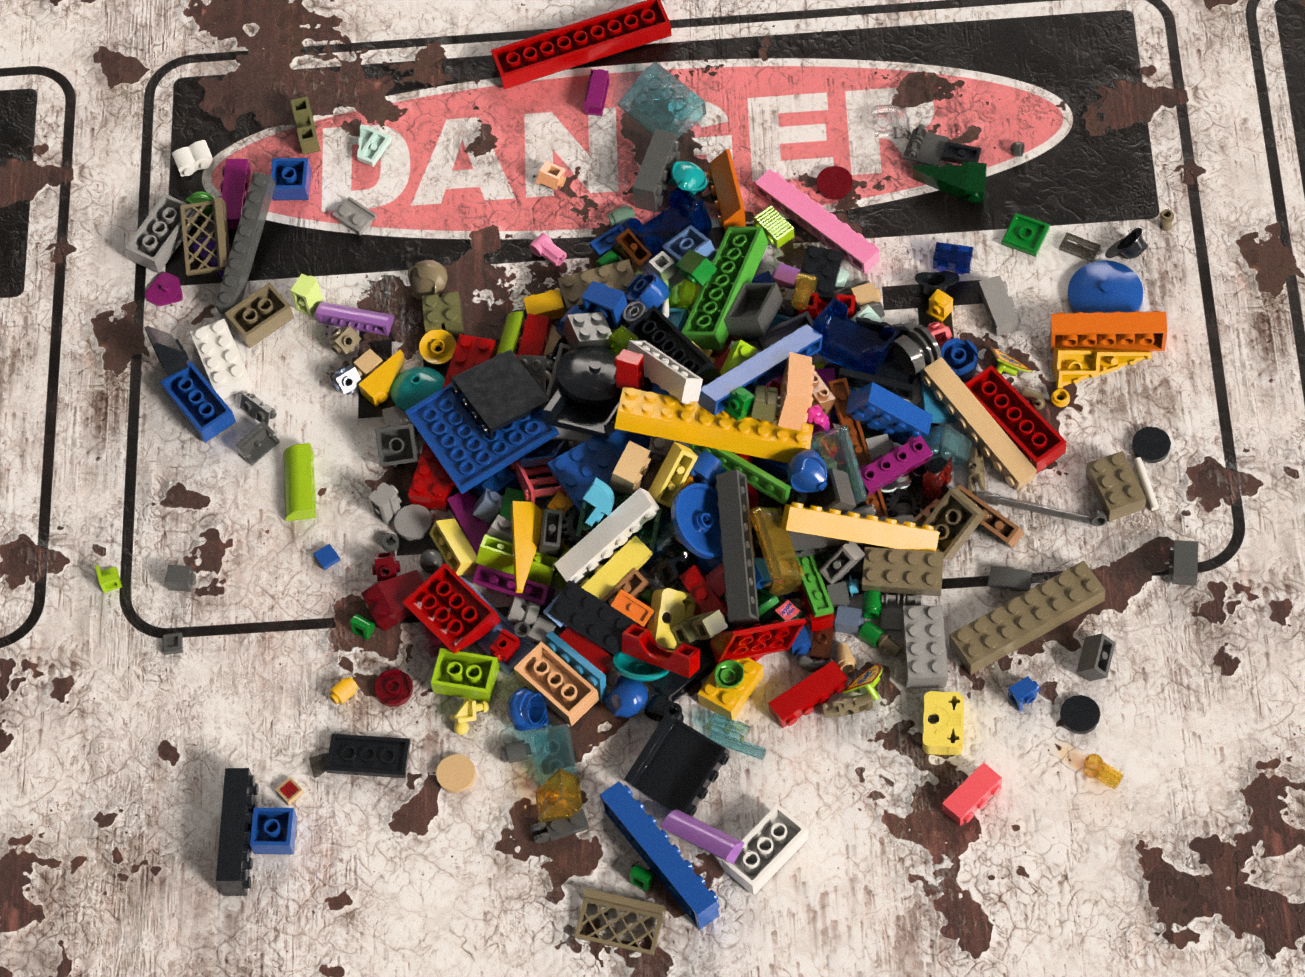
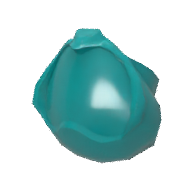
(688, 177)

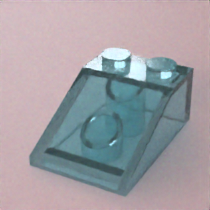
(552, 750)

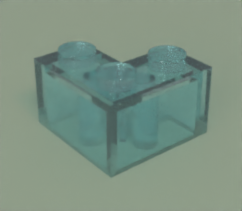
(948, 443)

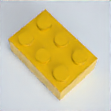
(730, 701)

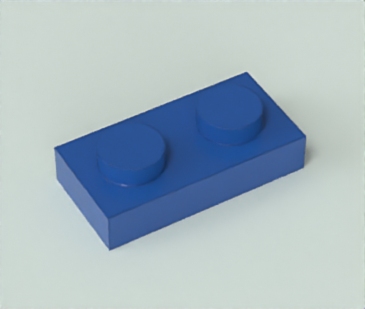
(603, 243)

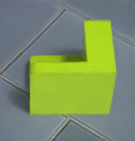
(108, 579)

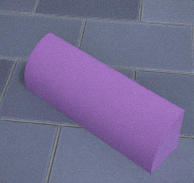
(357, 318)
(703, 835)

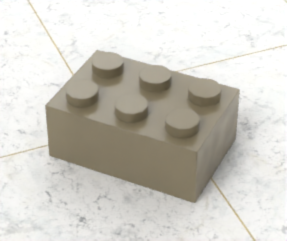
(259, 315)
(1115, 486)
(955, 520)

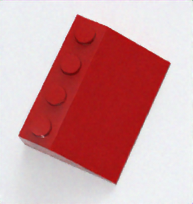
(451, 609)
(755, 640)

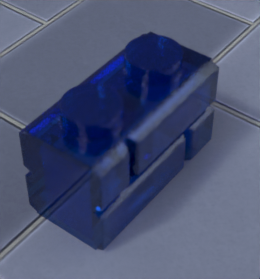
(953, 258)

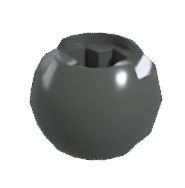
(431, 560)

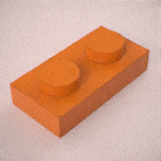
(632, 607)

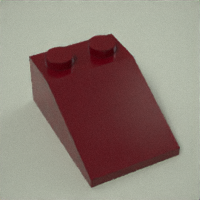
(386, 598)

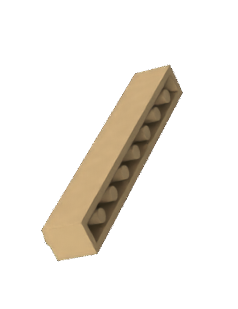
(978, 423)

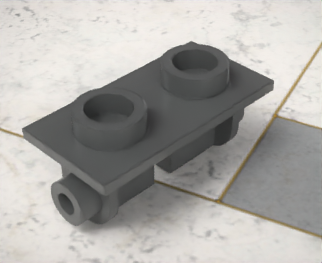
(252, 405)

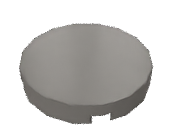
(413, 522)

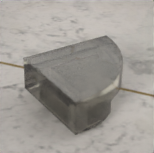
(318, 764)

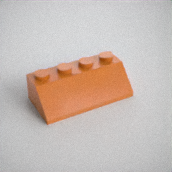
(727, 191)

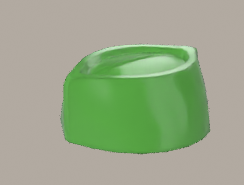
(201, 197)
(729, 674)

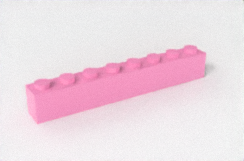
(817, 220)

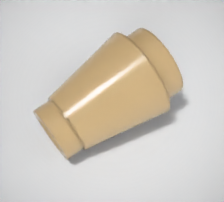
(845, 658)

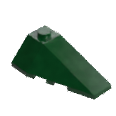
(961, 181)

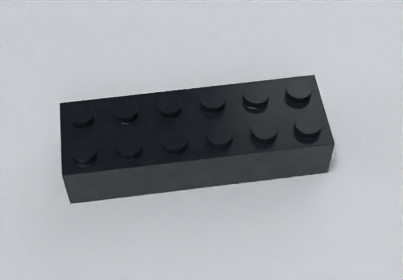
(667, 338)
(235, 832)

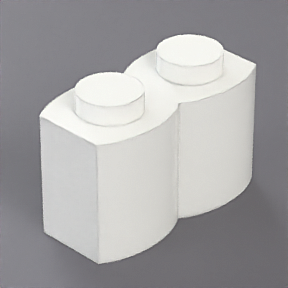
(193, 158)

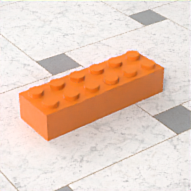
(1109, 330)

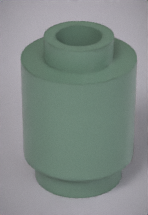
(621, 215)

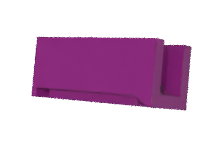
(596, 92)

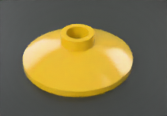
(435, 339)

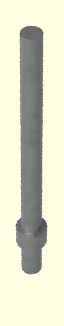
(995, 499)

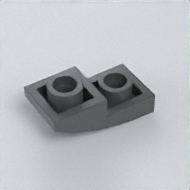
(1010, 578)

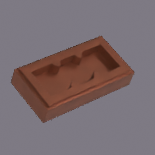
(822, 644)

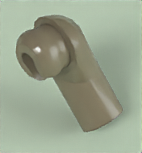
(1036, 398)

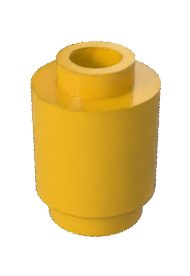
(343, 690)

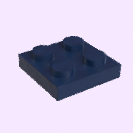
(544, 453)

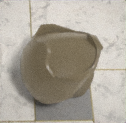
(427, 278)

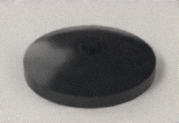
(588, 375)

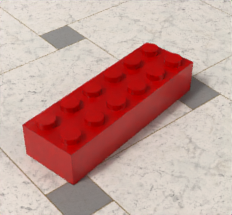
(1017, 418)

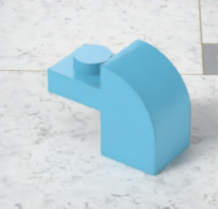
(602, 499)

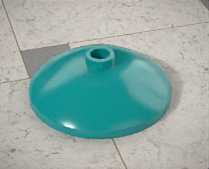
(414, 386)
(637, 669)

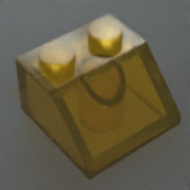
(559, 797)

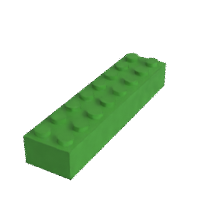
(735, 264)

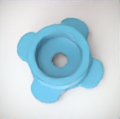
(853, 586)

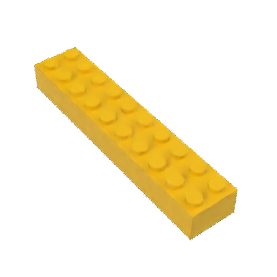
(692, 424)

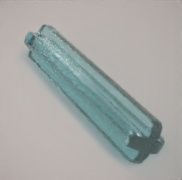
(743, 747)

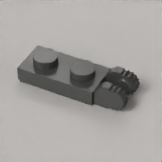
(560, 828)

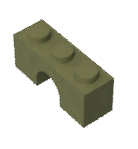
(305, 125)
(700, 626)

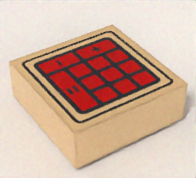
(289, 791)

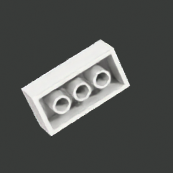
(221, 359)
(767, 849)

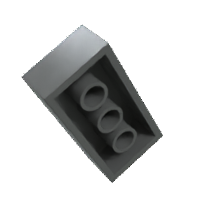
(655, 170)

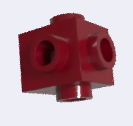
(385, 566)

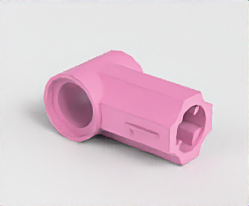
(544, 247)

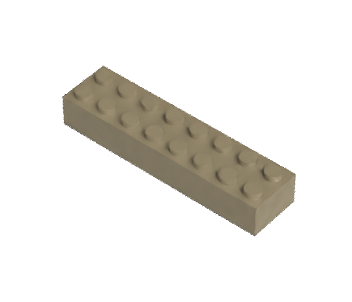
(1027, 617)

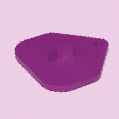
(168, 294)

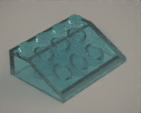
(662, 102)

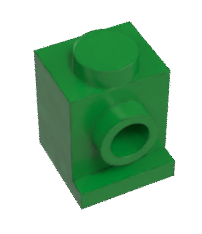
(739, 403)

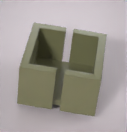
(445, 311)

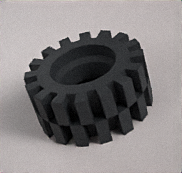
(902, 497)

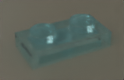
(728, 727)

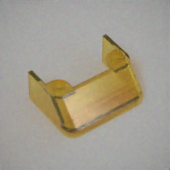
(777, 550)

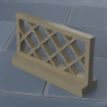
(220, 232)
(624, 904)

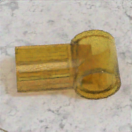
(804, 286)
(1104, 772)

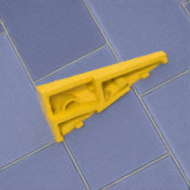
(1077, 364)
(526, 532)

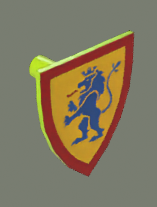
(1008, 363)
(868, 680)

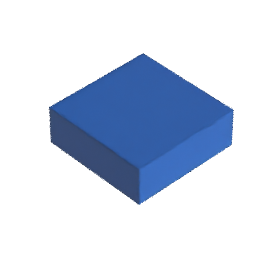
(326, 556)

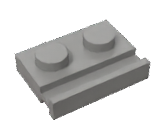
(354, 216)

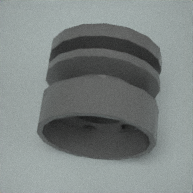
(916, 349)

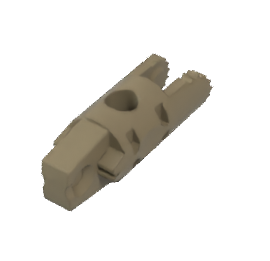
(975, 470)
(848, 706)

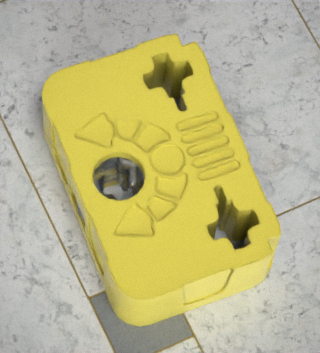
(674, 608)
(948, 723)

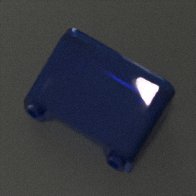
(684, 211)
(850, 342)

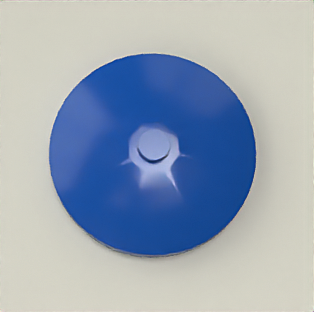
(1105, 288)
(697, 520)

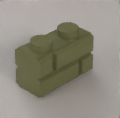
(766, 403)

